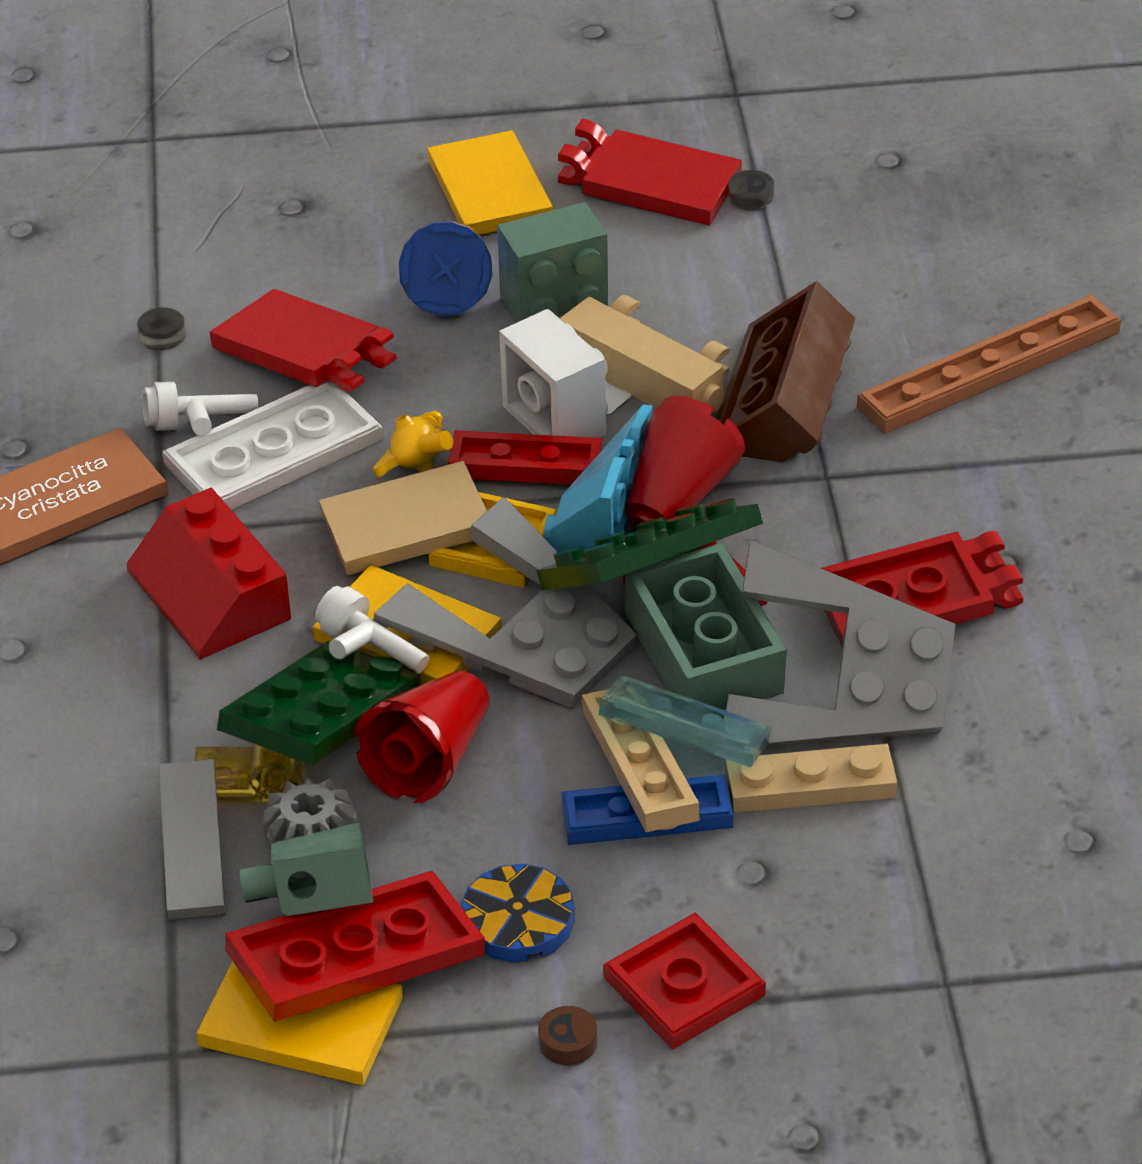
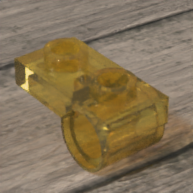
(251, 772)

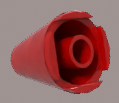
(681, 459)
(421, 735)

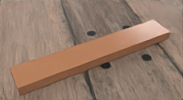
(987, 364)

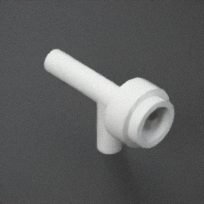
(163, 406)
(345, 618)

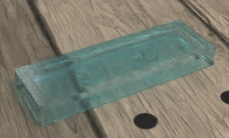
(685, 720)

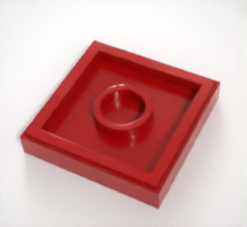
(684, 980)

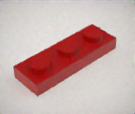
(523, 456)

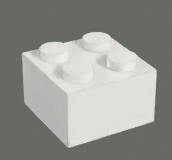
(553, 378)

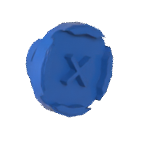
(445, 268)

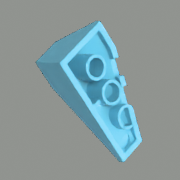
(599, 496)

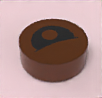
(567, 1035)

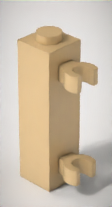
(646, 360)

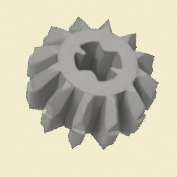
(306, 810)

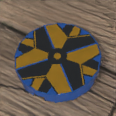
(520, 911)

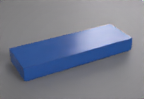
(609, 816)

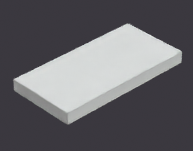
(274, 444)

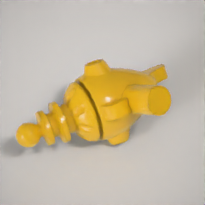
(415, 443)

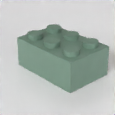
(702, 629)

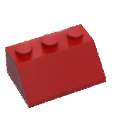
(210, 575)

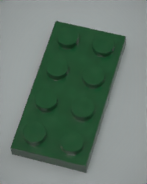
(649, 544)
(314, 702)

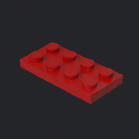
(355, 949)

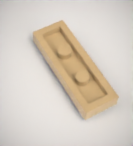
(812, 778)

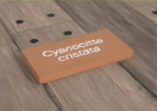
(74, 492)

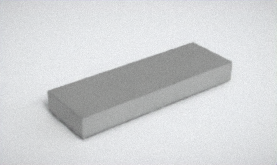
(191, 839)

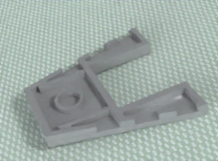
(550, 647)
(890, 663)

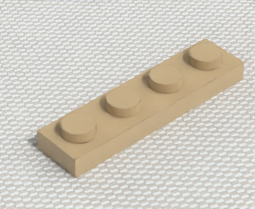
(643, 769)

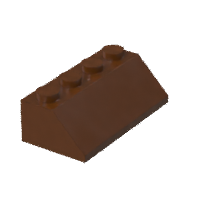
(788, 374)

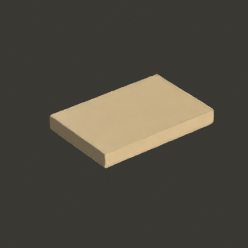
(403, 517)

